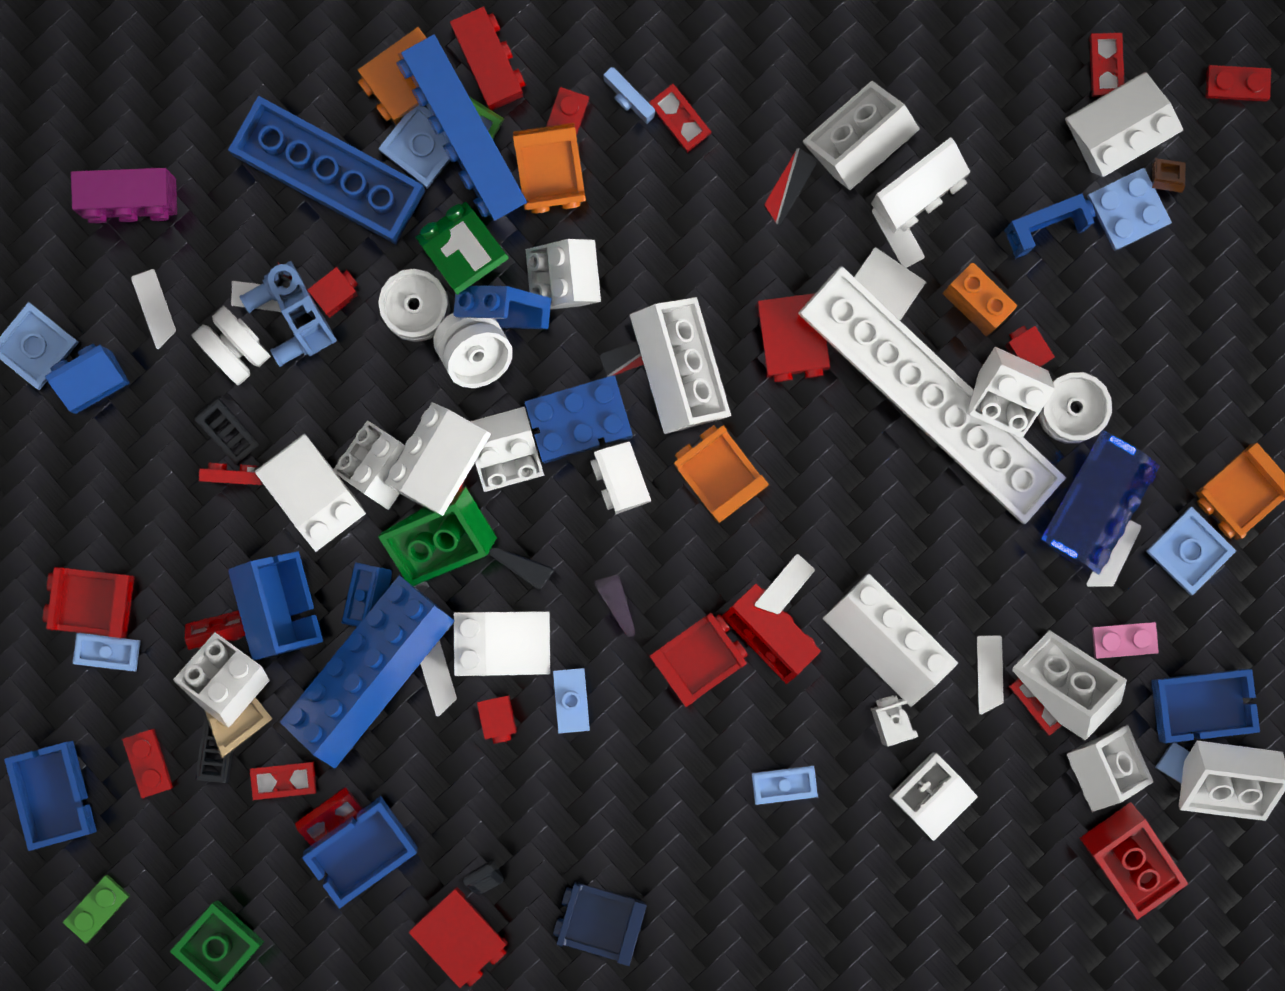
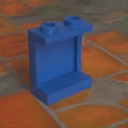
(1020, 230)
(506, 304)

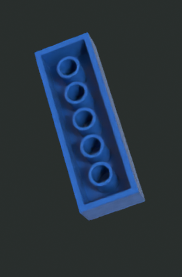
(462, 128)
(327, 170)
(366, 672)

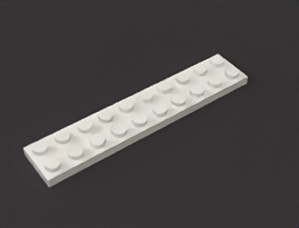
(929, 394)

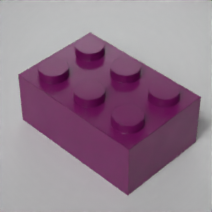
(124, 194)

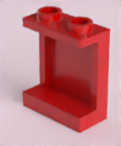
(789, 341)
(88, 602)
(699, 658)
(459, 939)

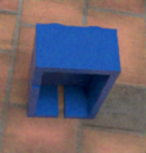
(577, 418)
(267, 597)
(1205, 705)
(50, 795)
(360, 852)

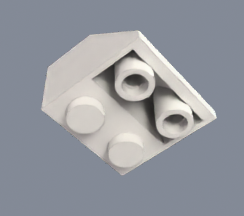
(564, 272)
(1010, 392)
(509, 452)
(369, 461)
(621, 477)
(222, 679)
(933, 795)

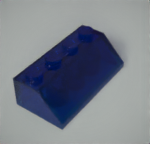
(1100, 502)

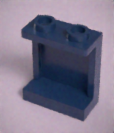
(600, 922)

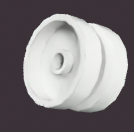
(406, 288)
(231, 345)
(472, 350)
(1093, 403)

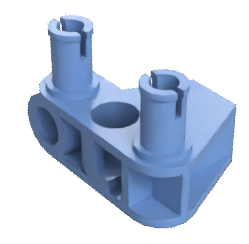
(293, 303)

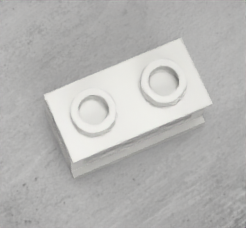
(892, 721)

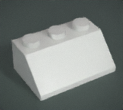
(1123, 124)
(861, 134)
(922, 187)
(437, 458)
(1232, 780)

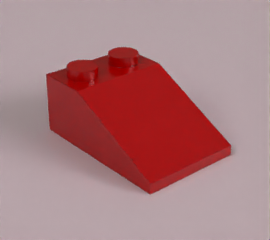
(1134, 860)

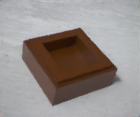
(1168, 175)

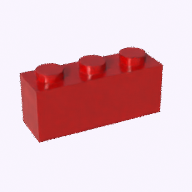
(488, 58)
(771, 635)

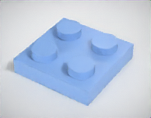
(416, 147)
(1129, 209)
(34, 345)
(1191, 551)

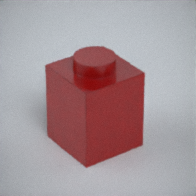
(334, 291)
(1029, 346)
(497, 719)

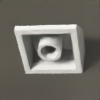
(1110, 768)

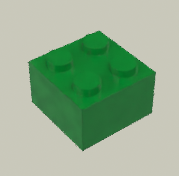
(217, 946)

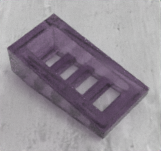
(614, 596)

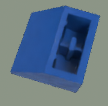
(87, 378)

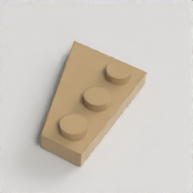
(247, 724)

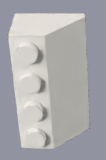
(680, 364)
(890, 640)

